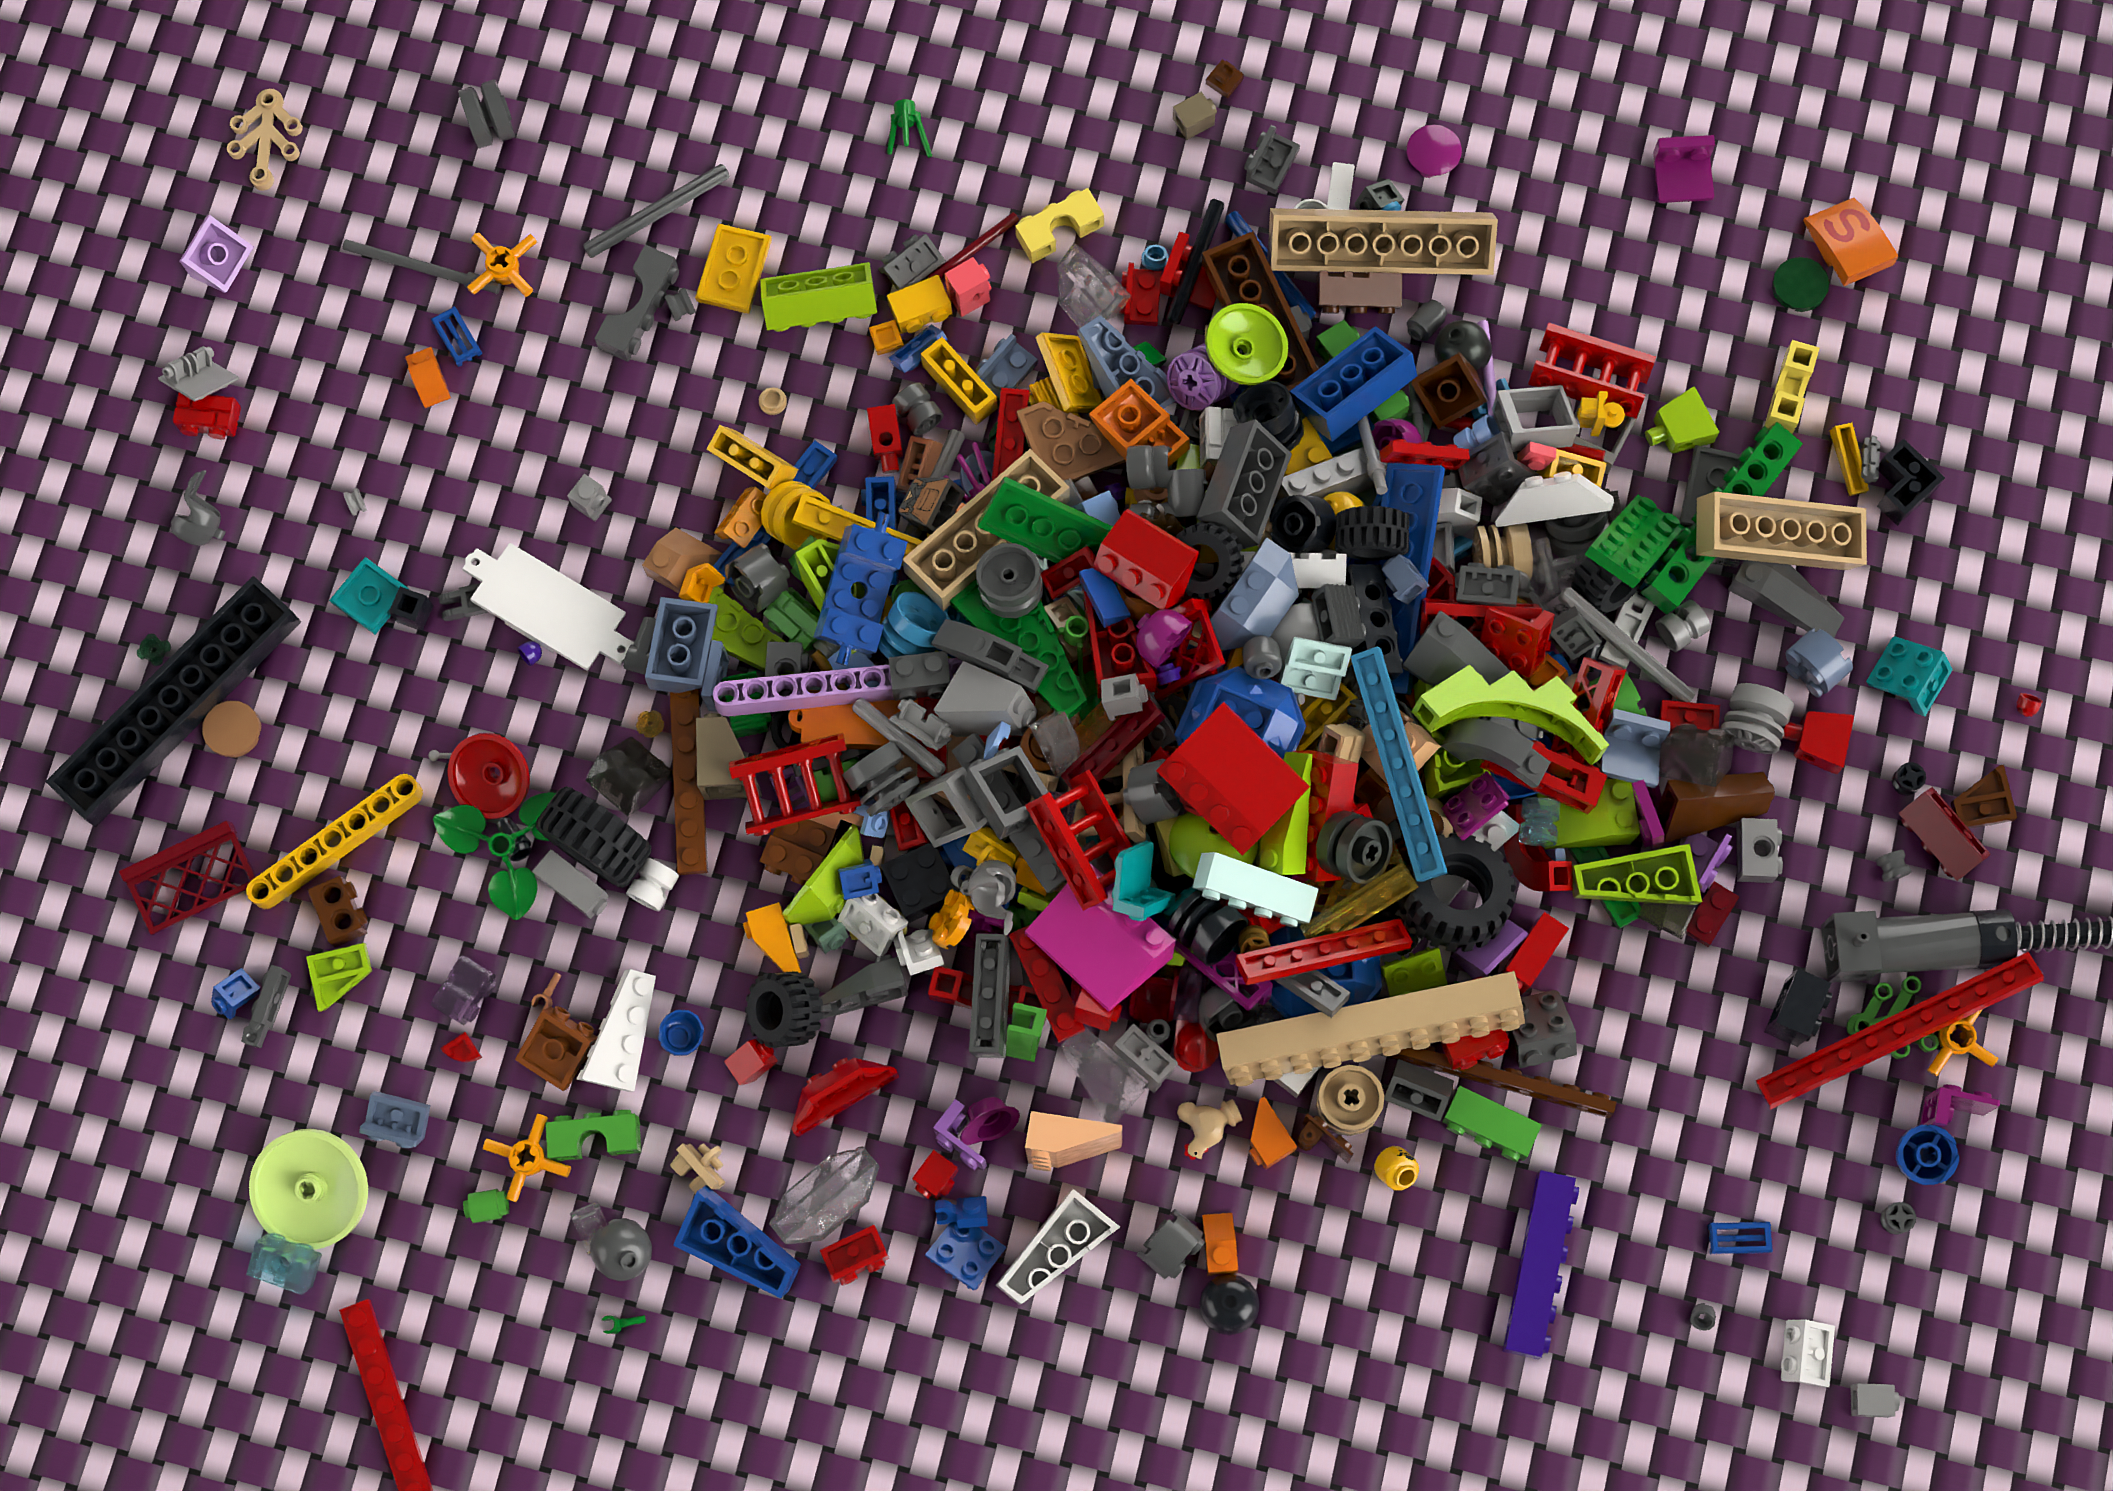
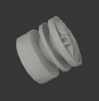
(1757, 717)

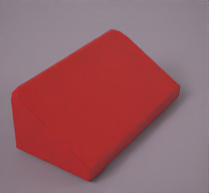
(1065, 574)
(906, 828)

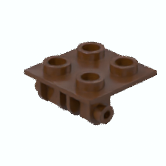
(1316, 1130)

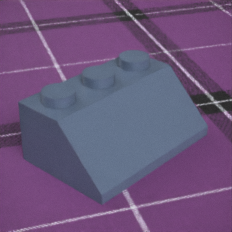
(680, 645)

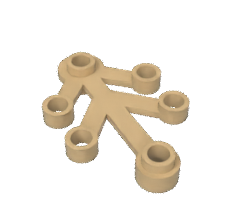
(264, 134)

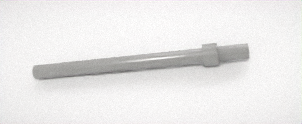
(1375, 467)

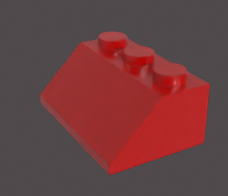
(1146, 560)

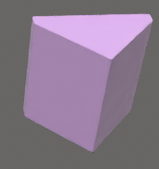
(215, 255)

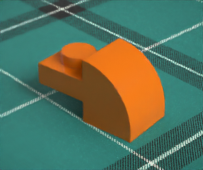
(427, 377)

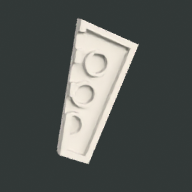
(619, 1045)

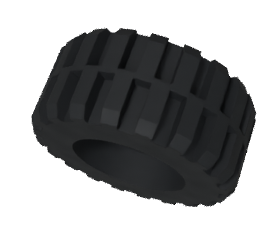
(593, 836)
(1458, 927)

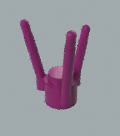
(976, 487)

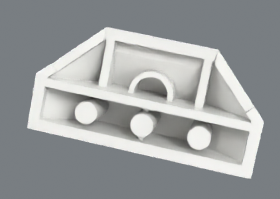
(1554, 498)

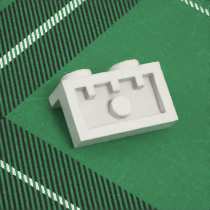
(872, 922)
(917, 951)
(1807, 1352)

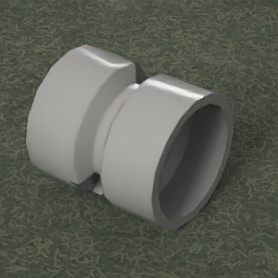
(1685, 624)

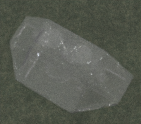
(1088, 288)
(825, 1197)

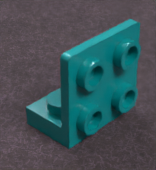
(1911, 673)

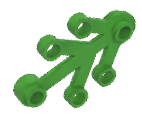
(1899, 1005)

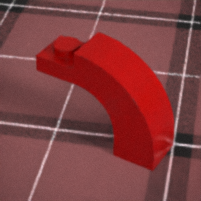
(1533, 865)

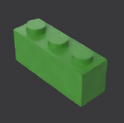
(1491, 1124)

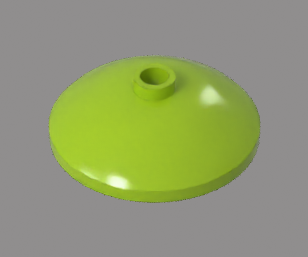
(1255, 333)
(1192, 836)

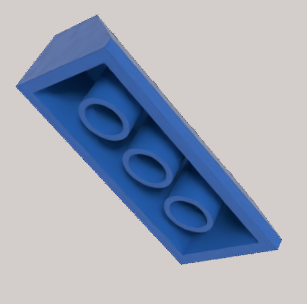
(1354, 383)

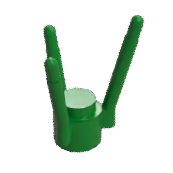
(905, 116)

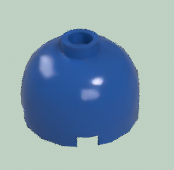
(1927, 1154)

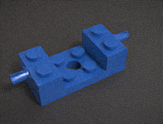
(865, 558)

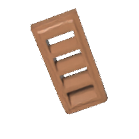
(913, 454)

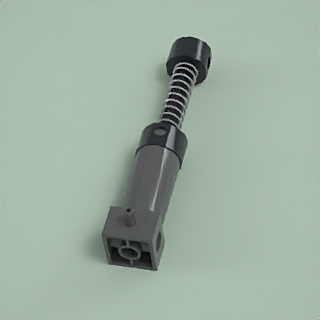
(1862, 945)

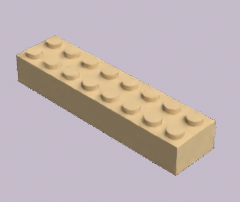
(1382, 241)

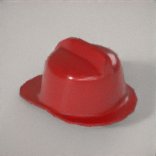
(1193, 1047)

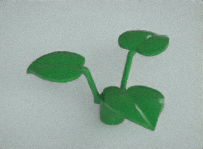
(462, 828)

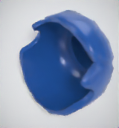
(681, 1032)

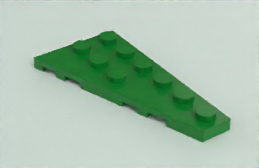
(1037, 639)

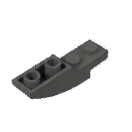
(990, 653)

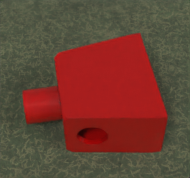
(884, 427)
(1821, 739)

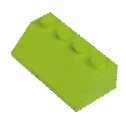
(818, 297)

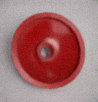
(474, 776)

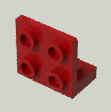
(1203, 292)
(1515, 641)

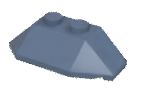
(1256, 598)

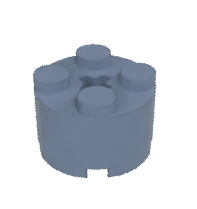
(1817, 661)

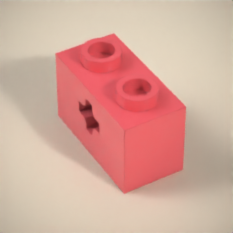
(968, 286)

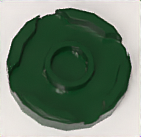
(1800, 284)

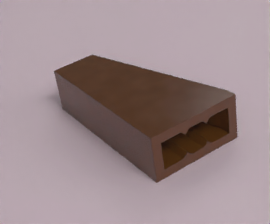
(1696, 808)

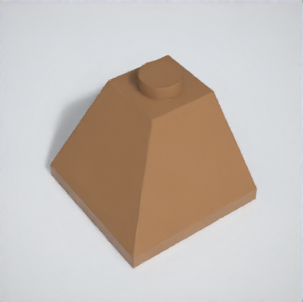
(675, 555)

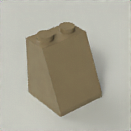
(714, 751)

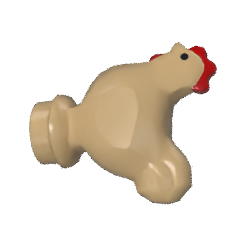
(1207, 1125)

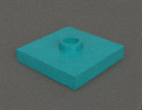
(367, 595)

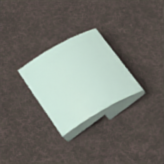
(1315, 667)

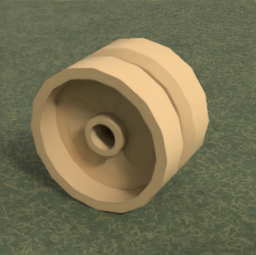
(1355, 1083)

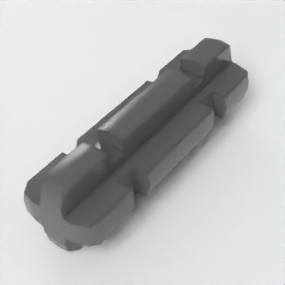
(1870, 459)

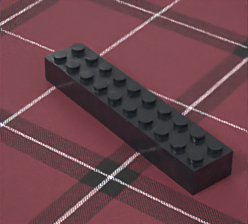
(173, 702)

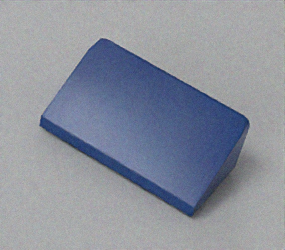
(1104, 597)

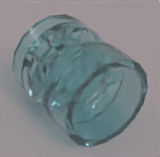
(1539, 826)

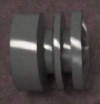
(881, 779)

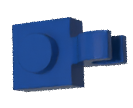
(967, 1212)

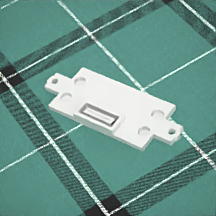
(547, 606)

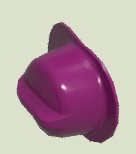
(989, 1121)

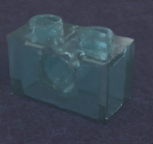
(268, 1266)

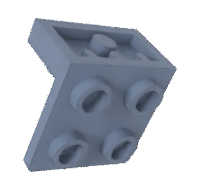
(1633, 747)

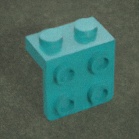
(1132, 884)

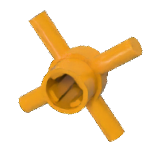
(494, 259)
(1969, 1045)
(515, 1155)

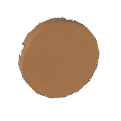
(231, 729)

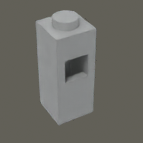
(571, 884)

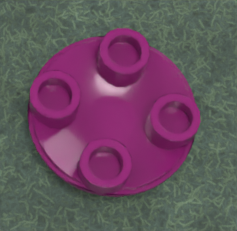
(1434, 150)

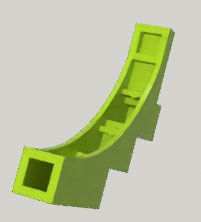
(1510, 697)

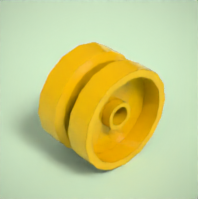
(780, 509)

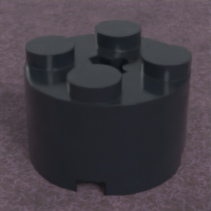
(1303, 524)

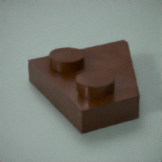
(1986, 801)

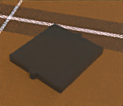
(1668, 917)

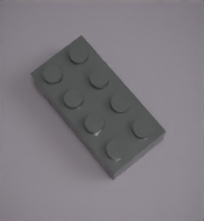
(1245, 482)

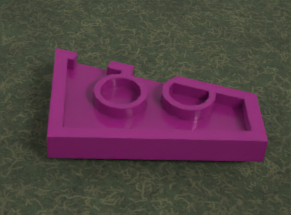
(1650, 827)

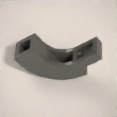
(1496, 743)

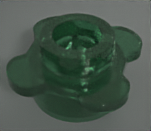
(145, 650)

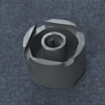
(757, 578)
(1151, 794)
(1171, 1245)

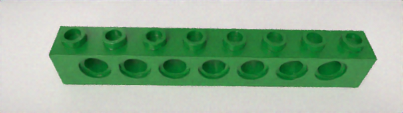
(1781, 448)

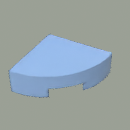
(993, 740)

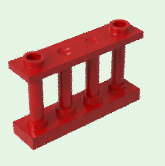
(1598, 354)
(803, 756)
(1062, 841)

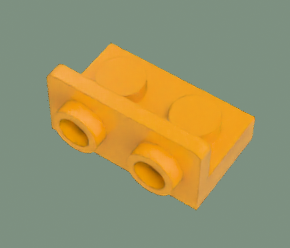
(743, 518)

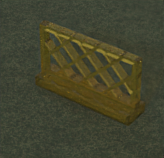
(1359, 903)

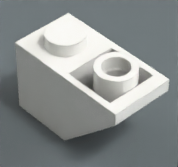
(1460, 509)

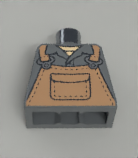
(929, 502)

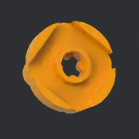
(952, 920)

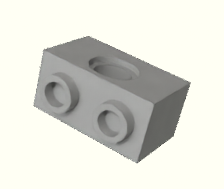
(1750, 865)

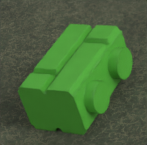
(794, 618)

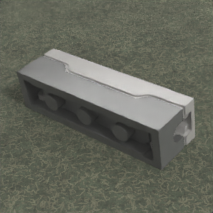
(990, 996)

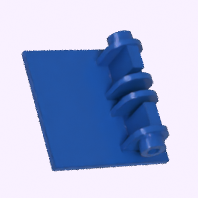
(965, 1253)

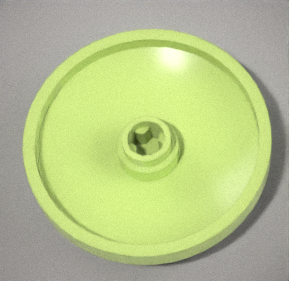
(308, 1188)

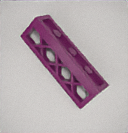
(1260, 991)

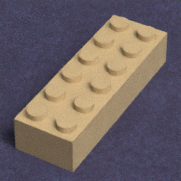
(1781, 531)
(950, 555)

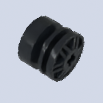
(1273, 409)
(1207, 927)

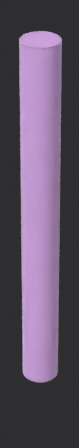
(1489, 375)

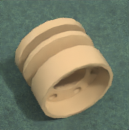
(1511, 549)

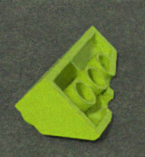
(1285, 843)

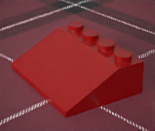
(1233, 778)

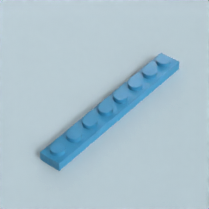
(1398, 764)

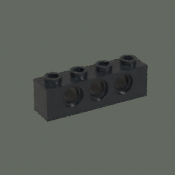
(1375, 608)

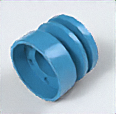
(911, 625)

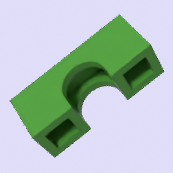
(567, 1135)

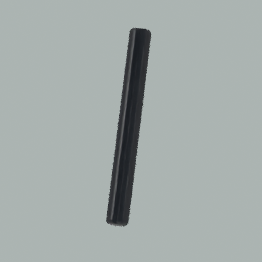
(1194, 262)

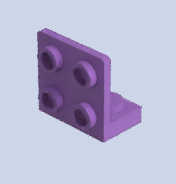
(1706, 856)
(954, 1121)

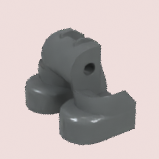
(1149, 469)

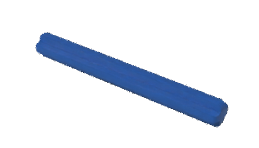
(1289, 289)

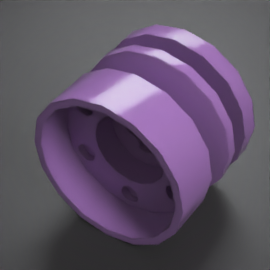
(1196, 381)

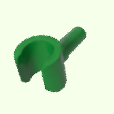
(624, 1322)

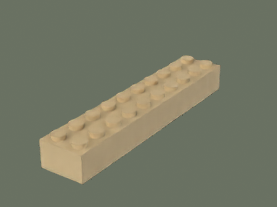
(1371, 1029)

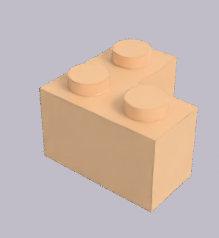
(1420, 742)

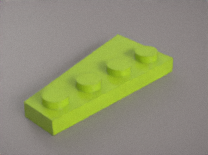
(740, 632)

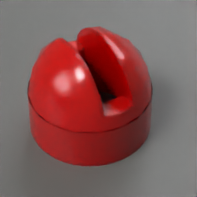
(2028, 704)

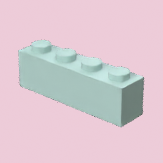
(1254, 888)

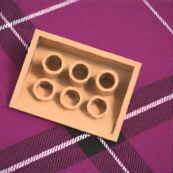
(1066, 1140)

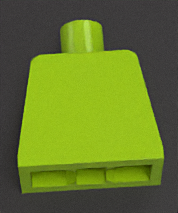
(1683, 423)

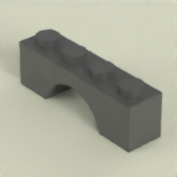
(622, 333)

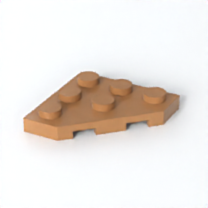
(1066, 442)

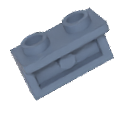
(395, 1120)

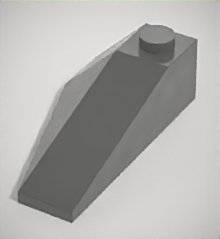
(1447, 649)

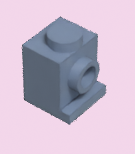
(1404, 578)

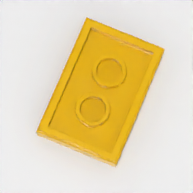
(733, 268)
(1069, 372)

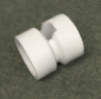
(652, 884)

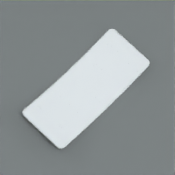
(1340, 186)

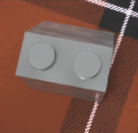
(981, 700)

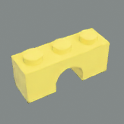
(1077, 211)
(1791, 385)

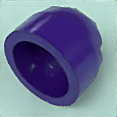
(530, 652)

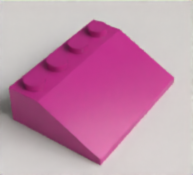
(1101, 946)

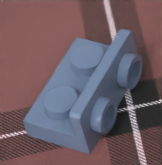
(1006, 366)

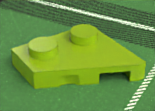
(337, 973)

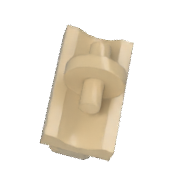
(691, 1158)

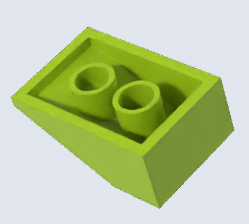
(1609, 823)

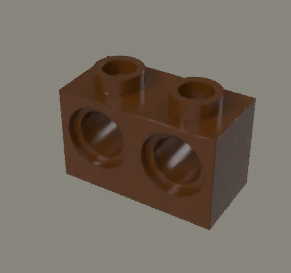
(333, 913)

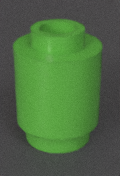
(486, 1205)

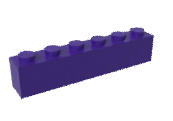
(1539, 1265)

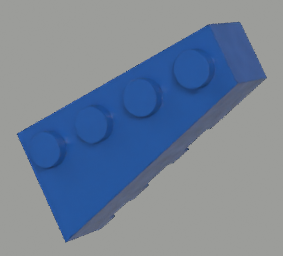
(734, 1244)

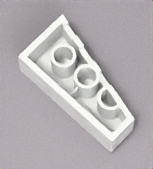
(1313, 569)
(1062, 1240)

